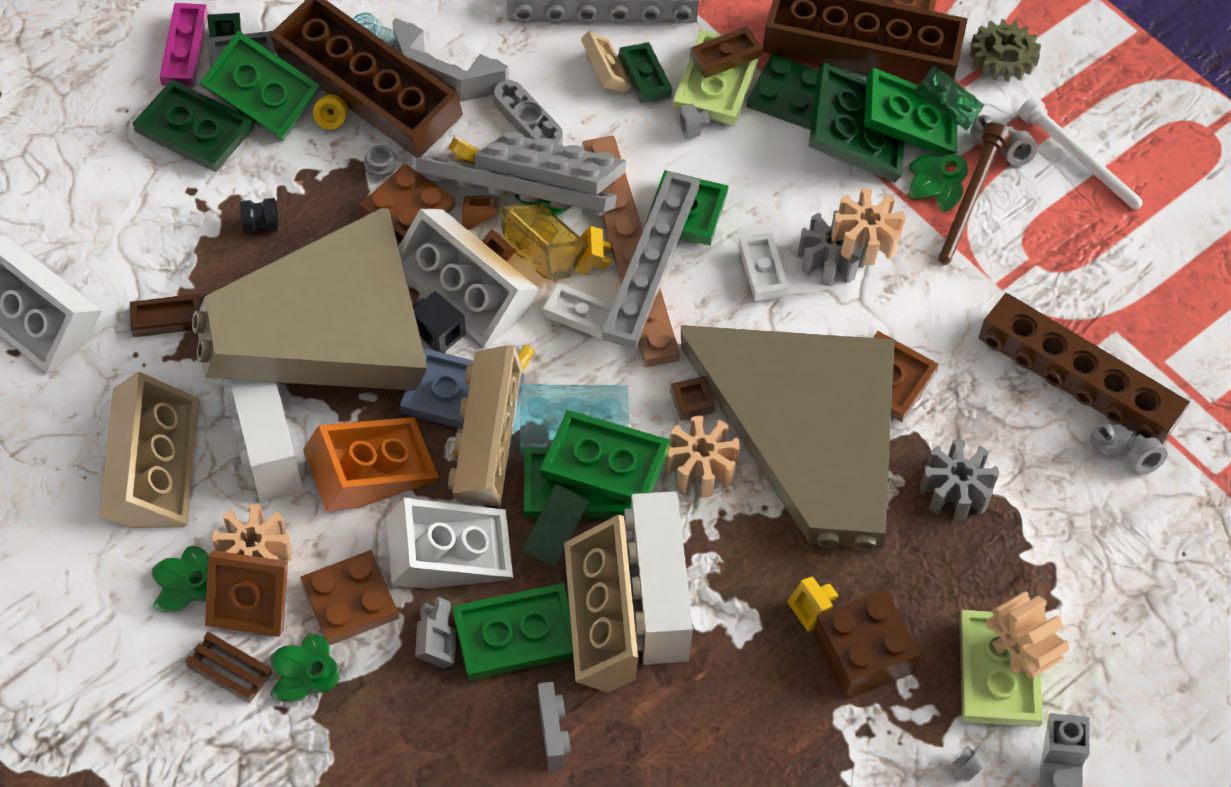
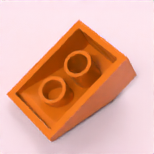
(368, 461)

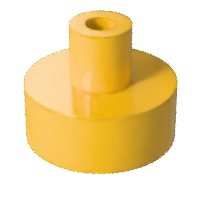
(330, 112)
(463, 150)

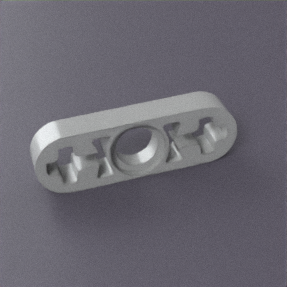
(525, 104)

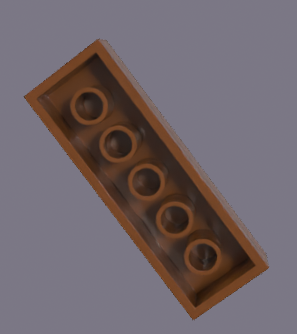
(866, 36)
(367, 75)

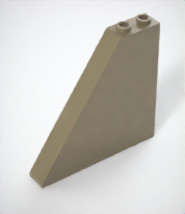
(319, 316)
(811, 420)

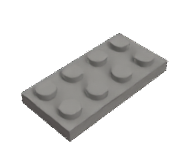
(551, 163)

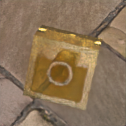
(542, 239)

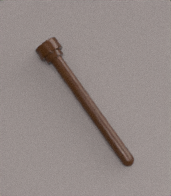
(994, 139)

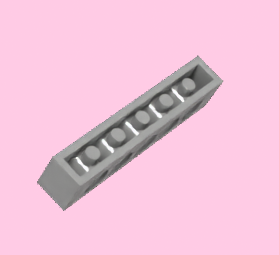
(603, 10)

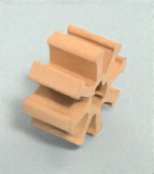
(868, 226)
(717, 461)
(267, 536)
(1027, 634)

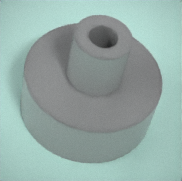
(691, 120)

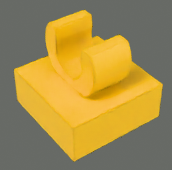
(595, 251)
(811, 600)

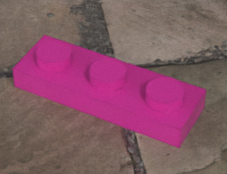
(184, 44)

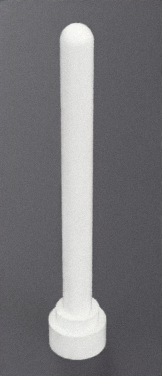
(1034, 112)

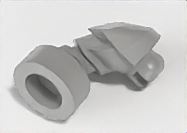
(1020, 147)
(1145, 453)

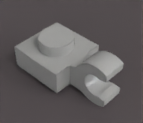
(434, 637)

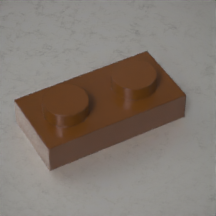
(726, 52)

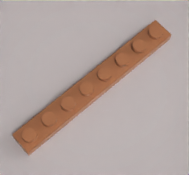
(623, 233)

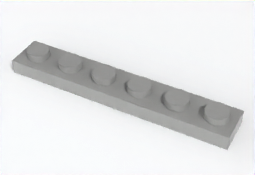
(469, 176)
(650, 260)

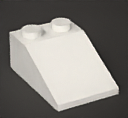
(447, 544)

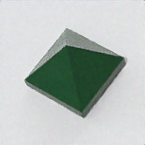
(223, 24)

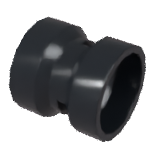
(259, 216)

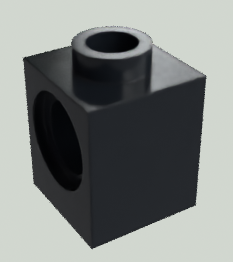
(439, 322)

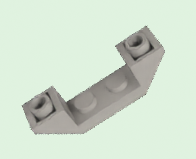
(471, 84)
(1064, 751)

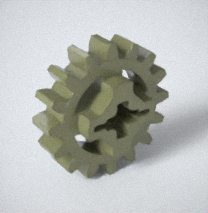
(1005, 50)

